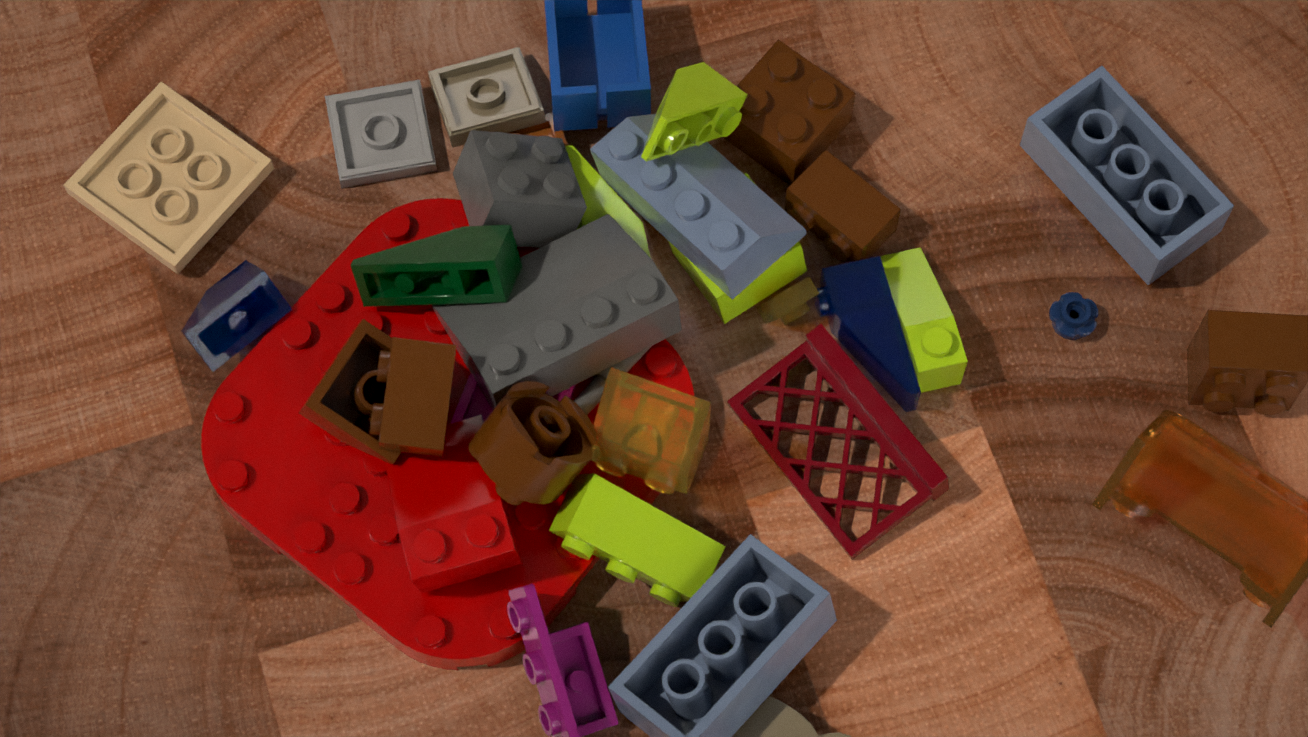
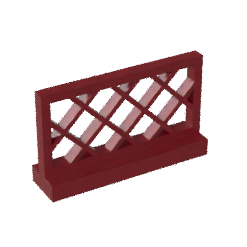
(874, 416)

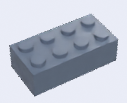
(1125, 175)
(725, 647)

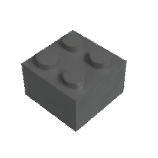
(519, 184)

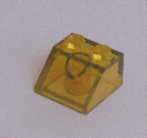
(650, 432)

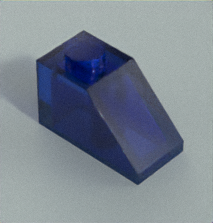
(234, 314)

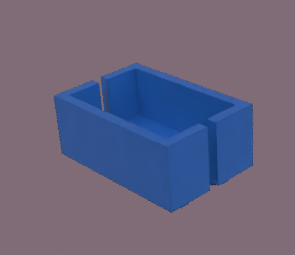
(596, 62)

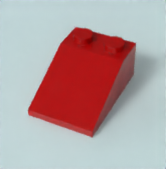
(450, 513)

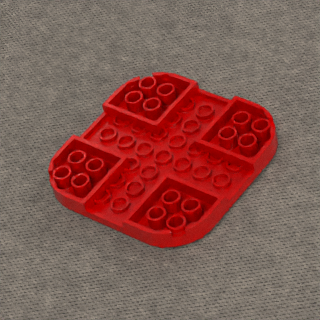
(334, 503)

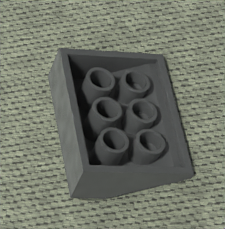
(568, 314)

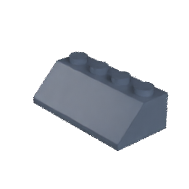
(698, 205)

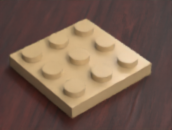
(169, 177)

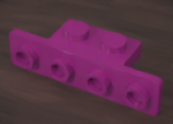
(563, 669)

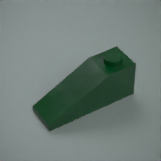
(445, 268)

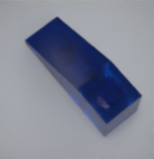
(868, 326)

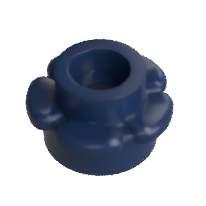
(1066, 325)

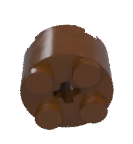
(533, 444)

